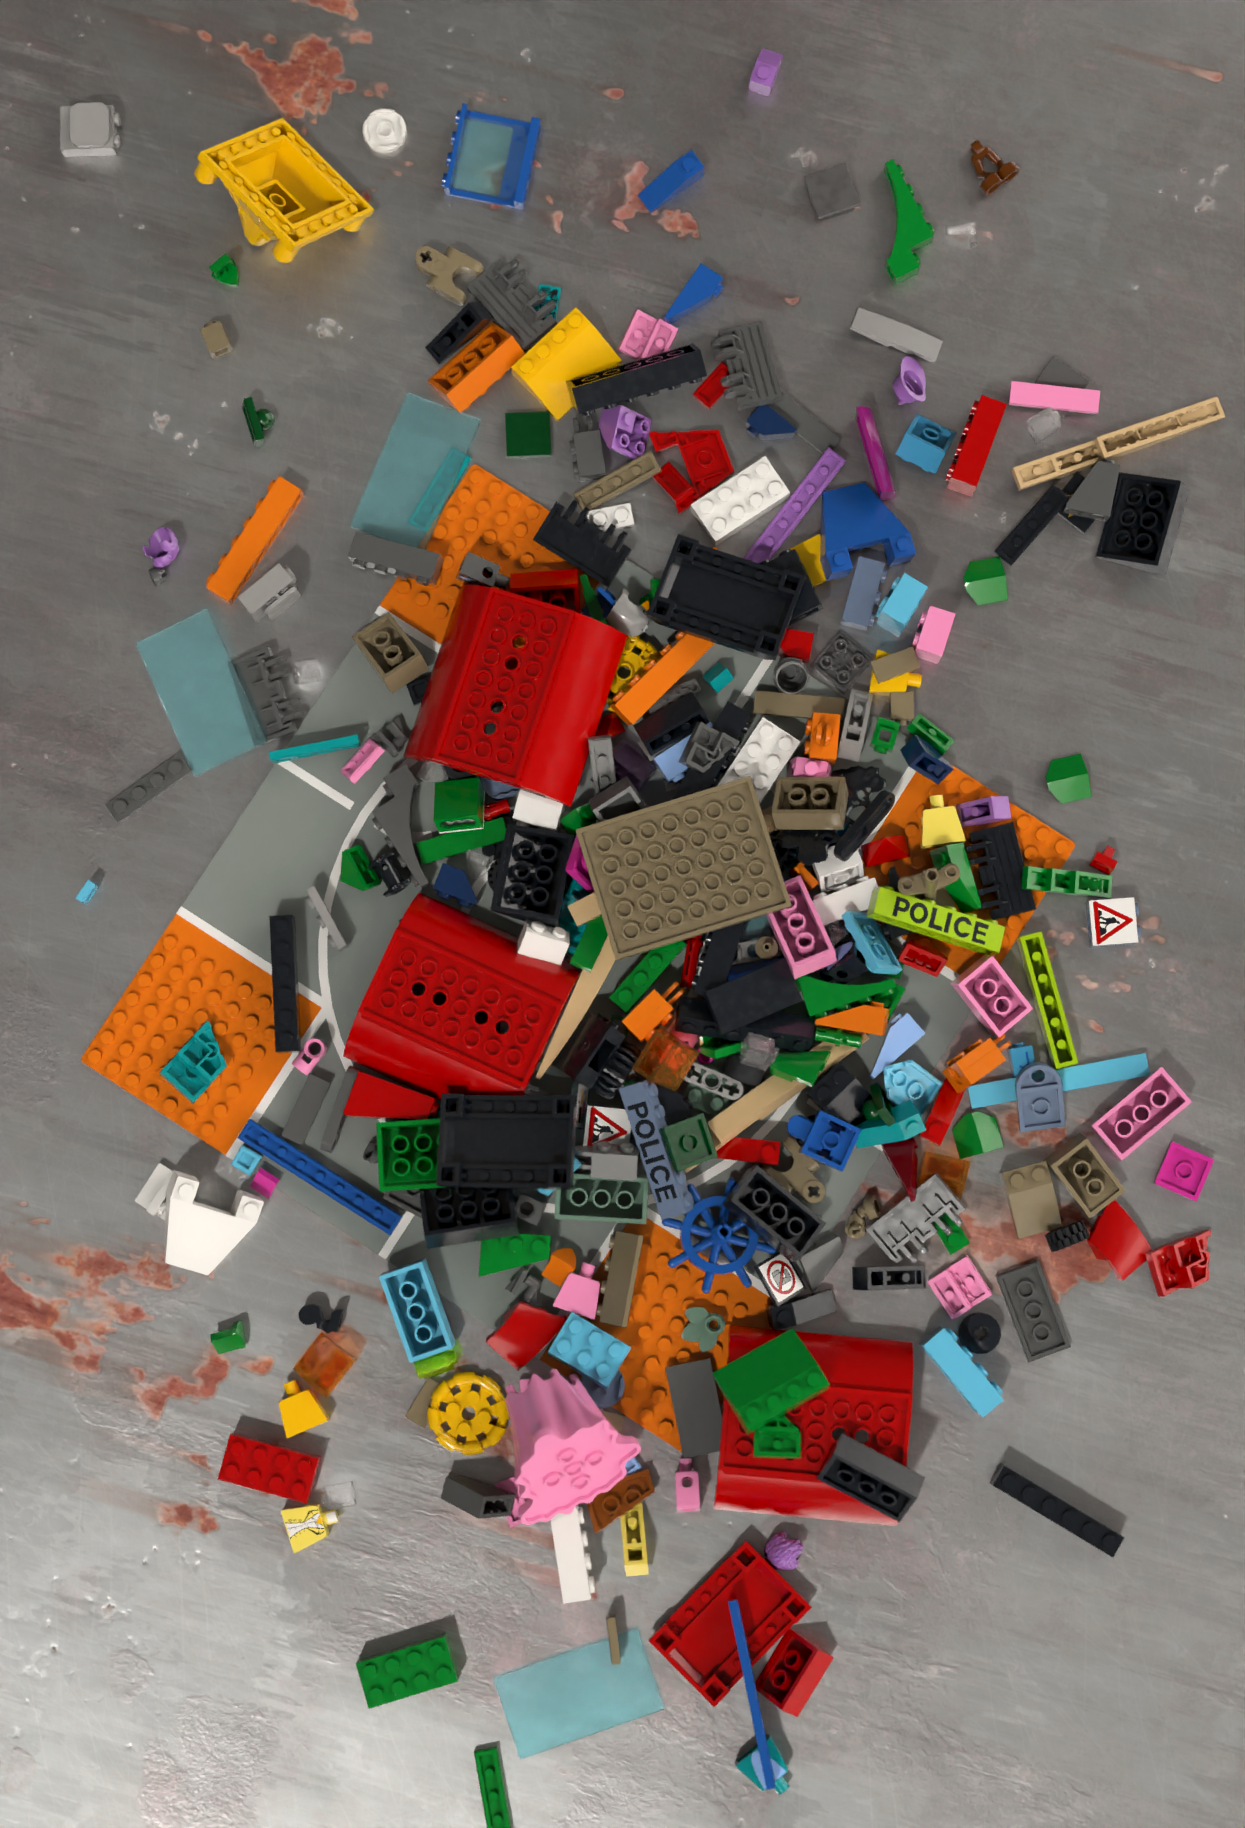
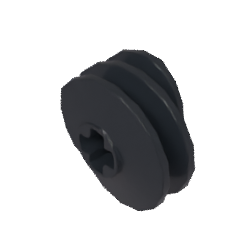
(985, 1343)

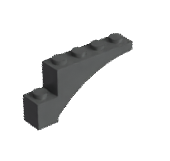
(396, 821)

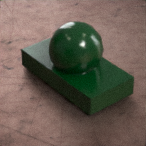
(257, 421)
(879, 1106)

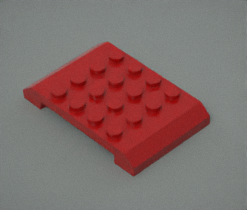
(701, 1632)

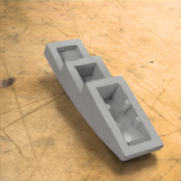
(895, 334)

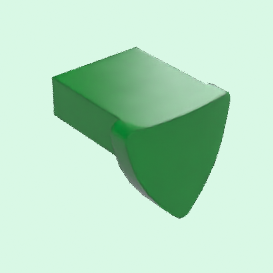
(225, 271)
(229, 1339)

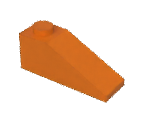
(864, 1019)

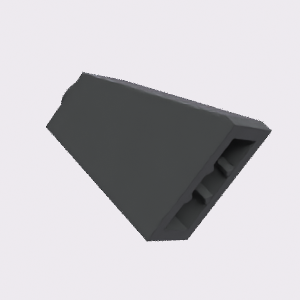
(1096, 492)
(477, 1497)

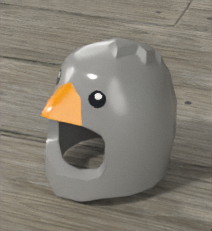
(628, 616)

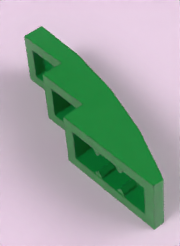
(1067, 882)

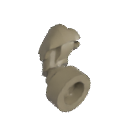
(856, 1225)

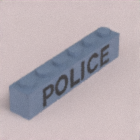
(646, 1119)

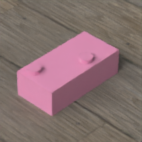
(801, 932)
(1141, 1114)

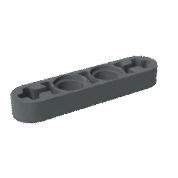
(337, 1117)

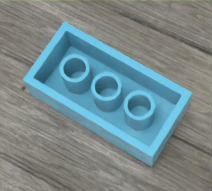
(417, 1310)
(961, 1371)

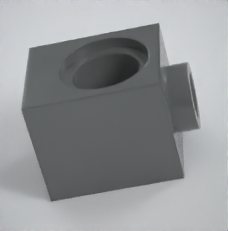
(539, 1208)

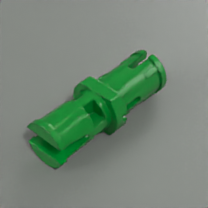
(838, 1037)

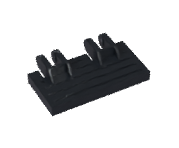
(582, 545)
(1002, 870)

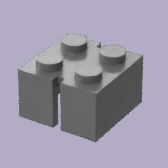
(617, 800)

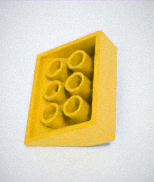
(563, 354)

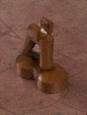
(993, 180)

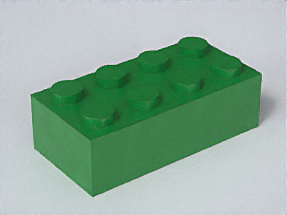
(407, 1670)

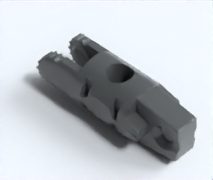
(674, 694)

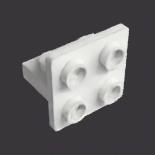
(154, 1191)

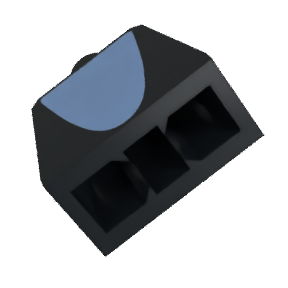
(849, 962)

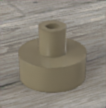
(763, 953)

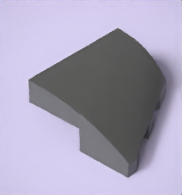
(705, 747)
(821, 1259)

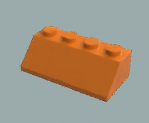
(476, 367)

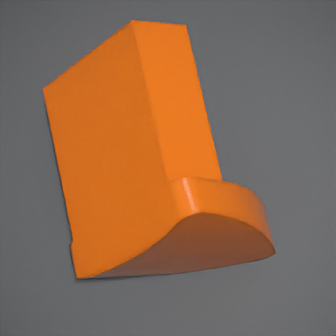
(799, 869)
(561, 1264)

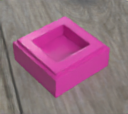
(264, 1183)

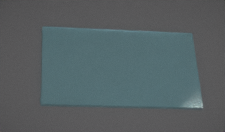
(415, 472)
(201, 692)
(577, 1694)

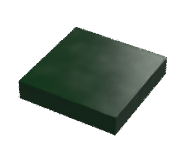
(528, 435)
(688, 1142)

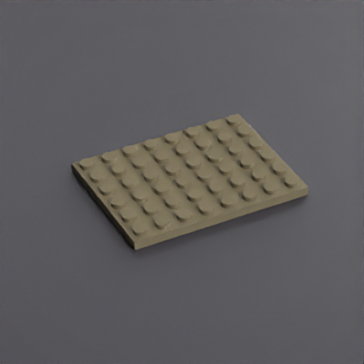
(683, 868)

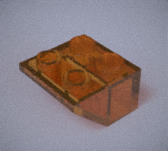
(665, 1059)
(950, 1169)
(324, 1365)

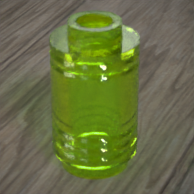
(435, 1364)

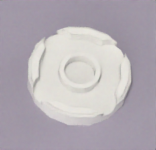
(384, 130)

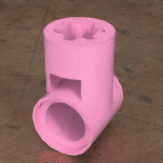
(301, 1064)

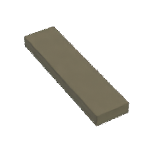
(618, 482)
(796, 705)

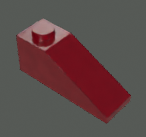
(904, 1163)

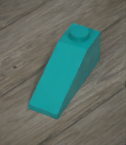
(906, 1125)

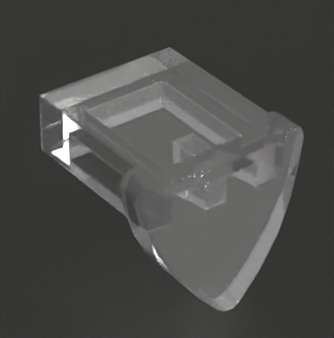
(967, 228)
(432, 772)
(477, 864)

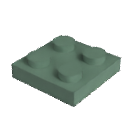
(704, 1099)

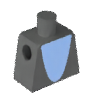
(472, 569)

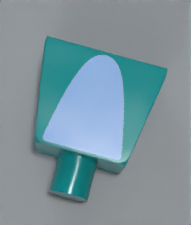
(751, 1766)

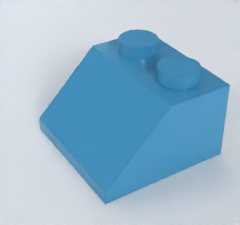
(925, 443)

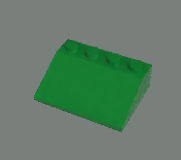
(408, 1154)
(771, 1381)

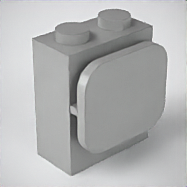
(89, 130)
(271, 594)

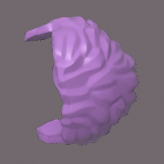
(162, 547)
(783, 1552)

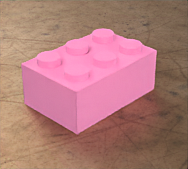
(991, 995)

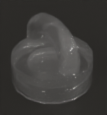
(836, 933)

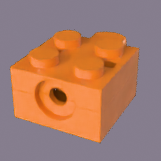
(823, 737)
(651, 1013)
(974, 1062)

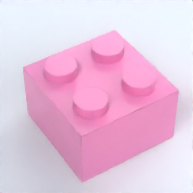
(934, 632)

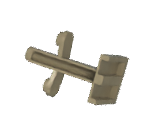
(931, 884)

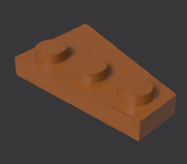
(620, 1499)

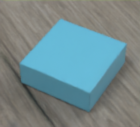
(87, 892)
(246, 1160)

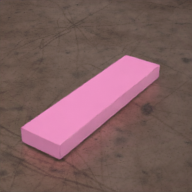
(1054, 396)

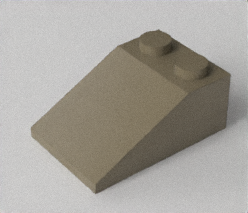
(390, 652)
(1084, 1175)
(1031, 1199)

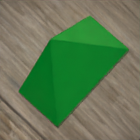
(355, 869)

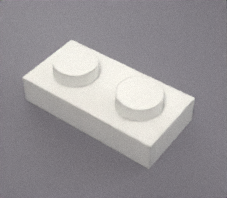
(618, 515)

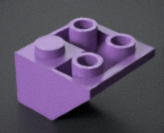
(625, 430)

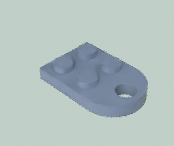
(1039, 1100)

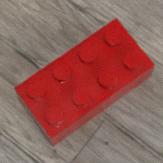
(978, 439)
(269, 1467)

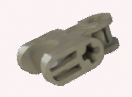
(444, 269)
(799, 1176)

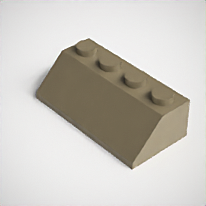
(621, 1278)

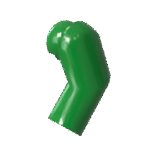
(653, 587)

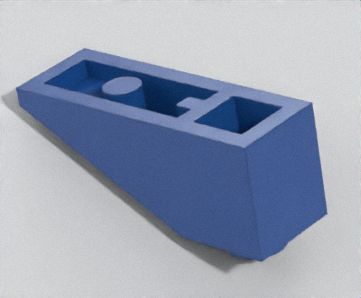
(672, 181)
(696, 293)

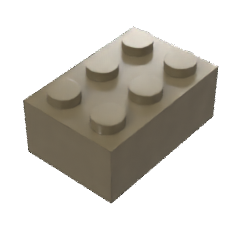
(810, 803)

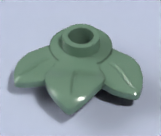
(699, 1329)

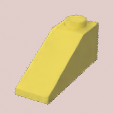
(634, 1542)

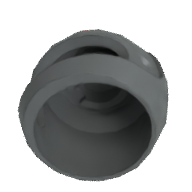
(790, 675)

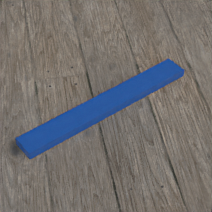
(320, 1177)
(752, 1694)

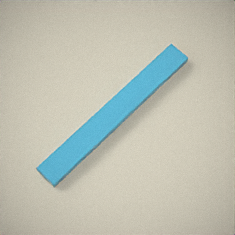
(1071, 1078)

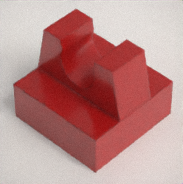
(1104, 861)

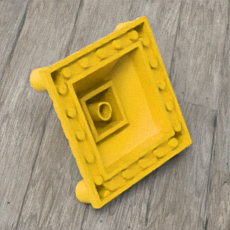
(282, 188)

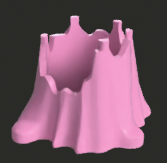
(562, 1447)

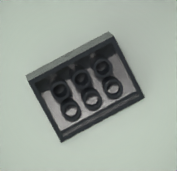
(1143, 522)
(532, 875)
(467, 1215)

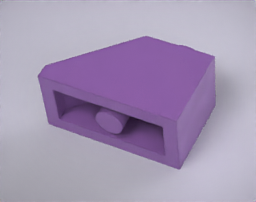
(765, 72)
(984, 811)

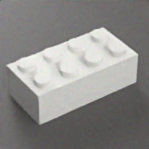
(740, 501)
(763, 757)
(571, 1556)

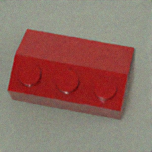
(552, 587)
(793, 1672)

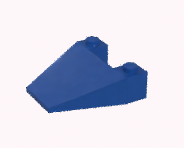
(856, 520)

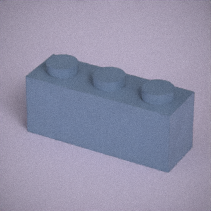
(864, 593)

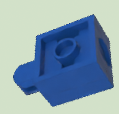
(825, 1138)

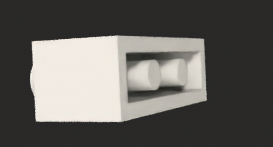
(844, 899)

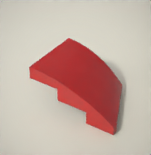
(1118, 1241)
(1180, 1263)
(524, 1333)

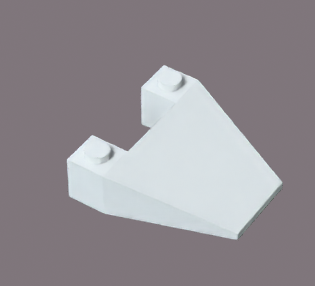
(201, 1234)

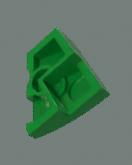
(800, 1066)

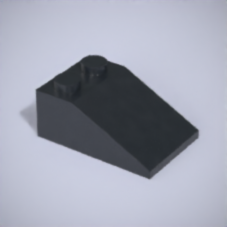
(840, 1095)

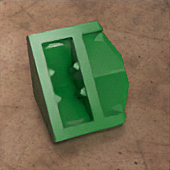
(986, 581)
(1068, 779)
(976, 1135)

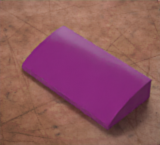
(875, 453)

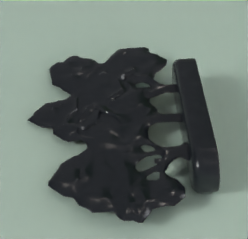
(812, 843)

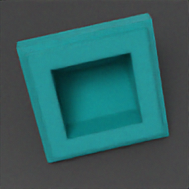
(718, 677)

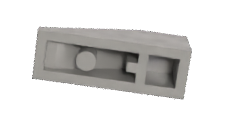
(854, 725)

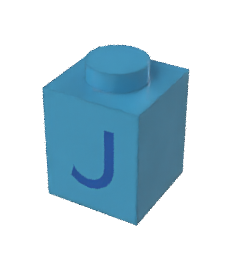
(1020, 1057)

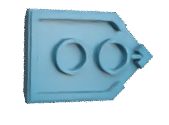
(910, 1082)

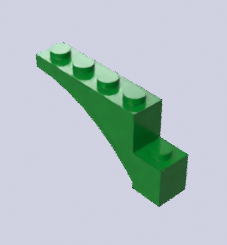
(911, 227)
(826, 996)

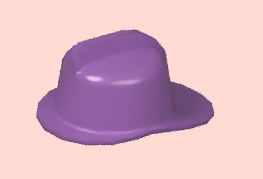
(910, 382)

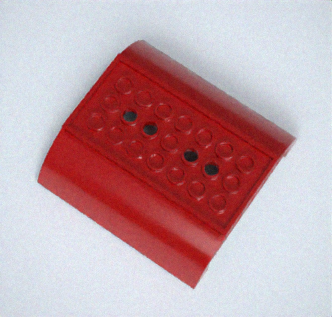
(547, 700)
(477, 970)
(866, 1392)

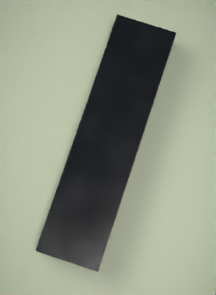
(1032, 525)

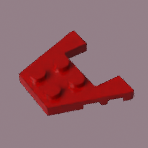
(703, 458)

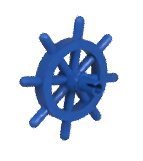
(718, 1236)

